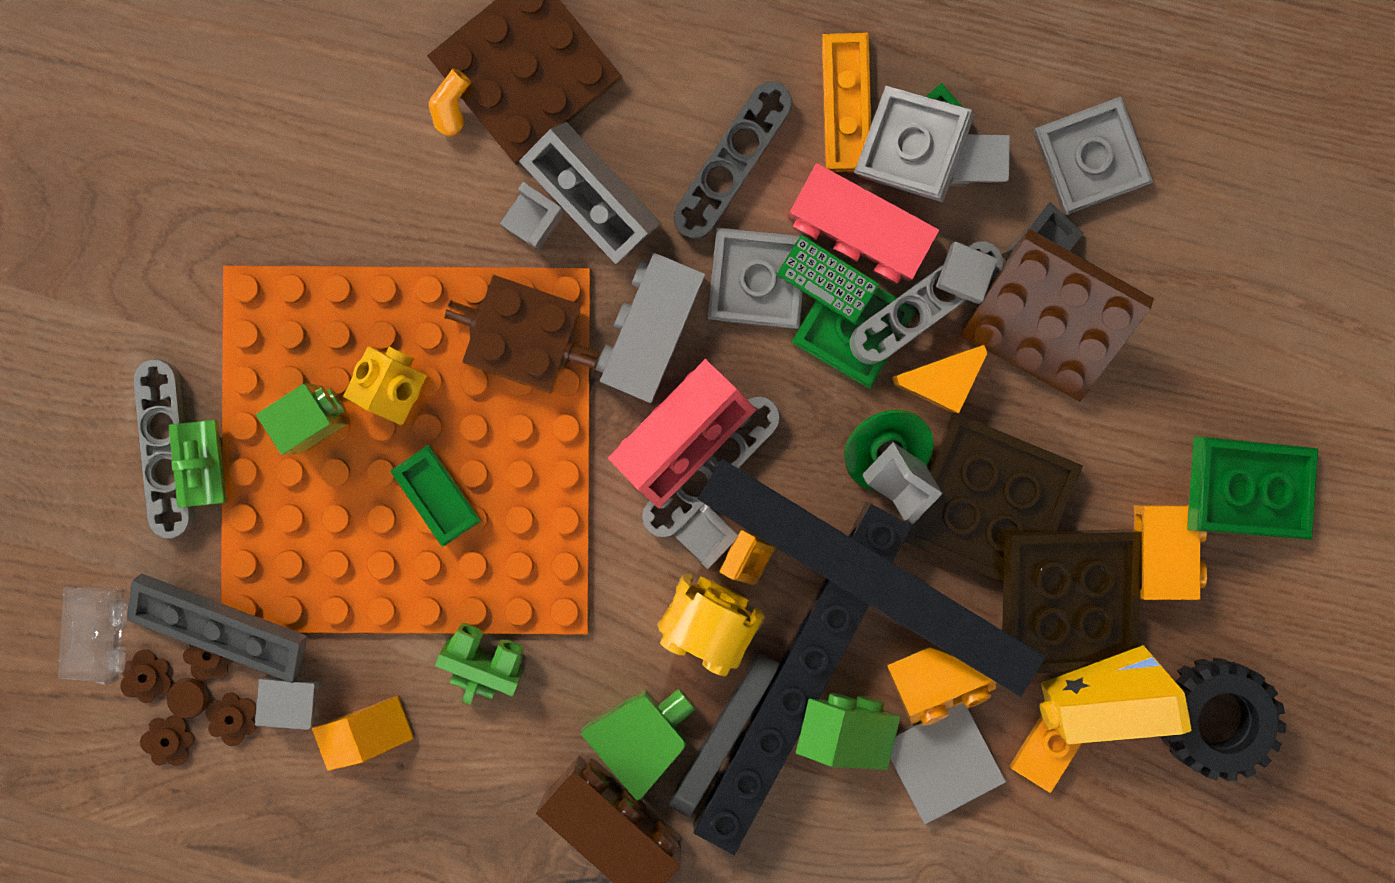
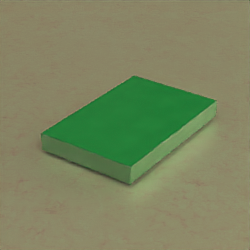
(1252, 488)

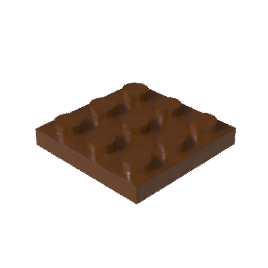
(526, 69)
(1056, 315)

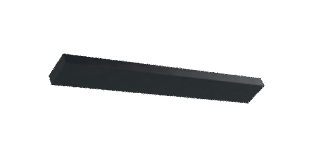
(871, 577)

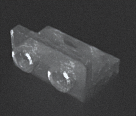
(92, 634)

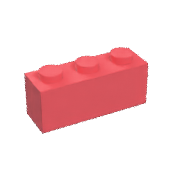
(861, 225)
(681, 433)

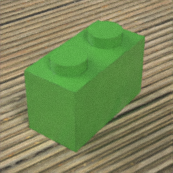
(302, 418)
(848, 732)

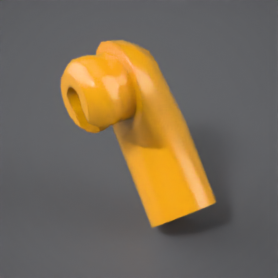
(445, 106)

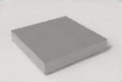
(914, 143)
(1092, 156)
(746, 280)
(944, 763)

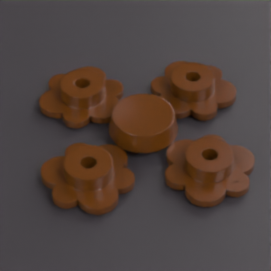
(187, 700)

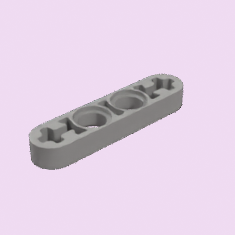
(928, 305)
(156, 449)
(708, 468)

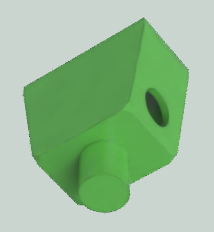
(640, 738)

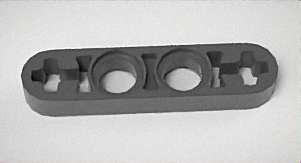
(728, 158)
(723, 734)

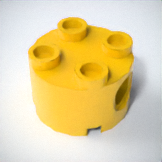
(709, 624)

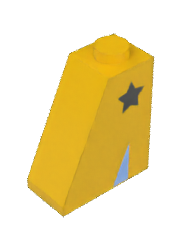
(1115, 701)

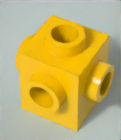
(385, 384)

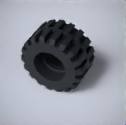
(1256, 728)

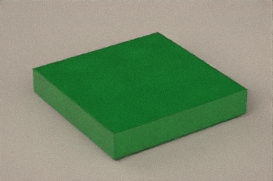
(829, 335)

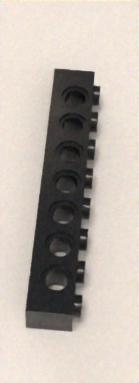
(782, 708)

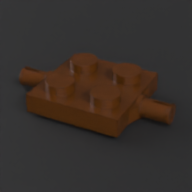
(522, 334)

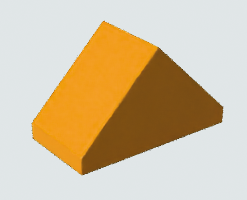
(944, 381)
(363, 733)

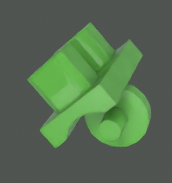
(197, 463)
(478, 670)

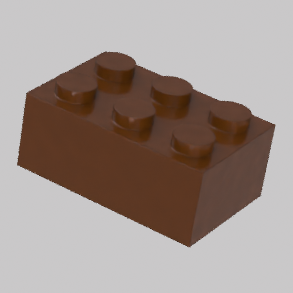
(609, 826)

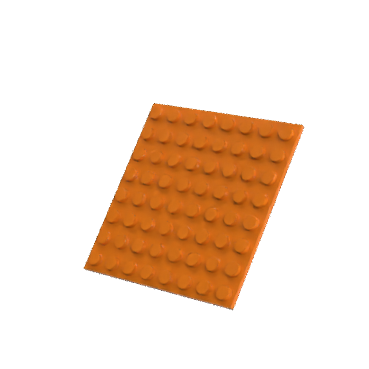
(329, 531)

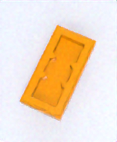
(747, 558)
(1043, 756)

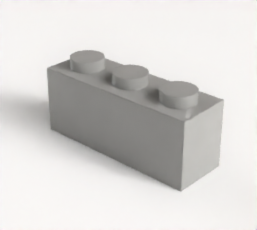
(590, 192)
(650, 327)

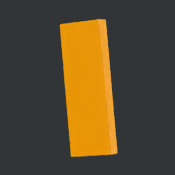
(845, 99)

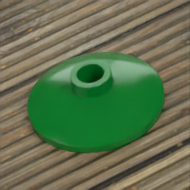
(890, 426)

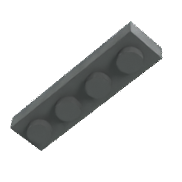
(216, 628)

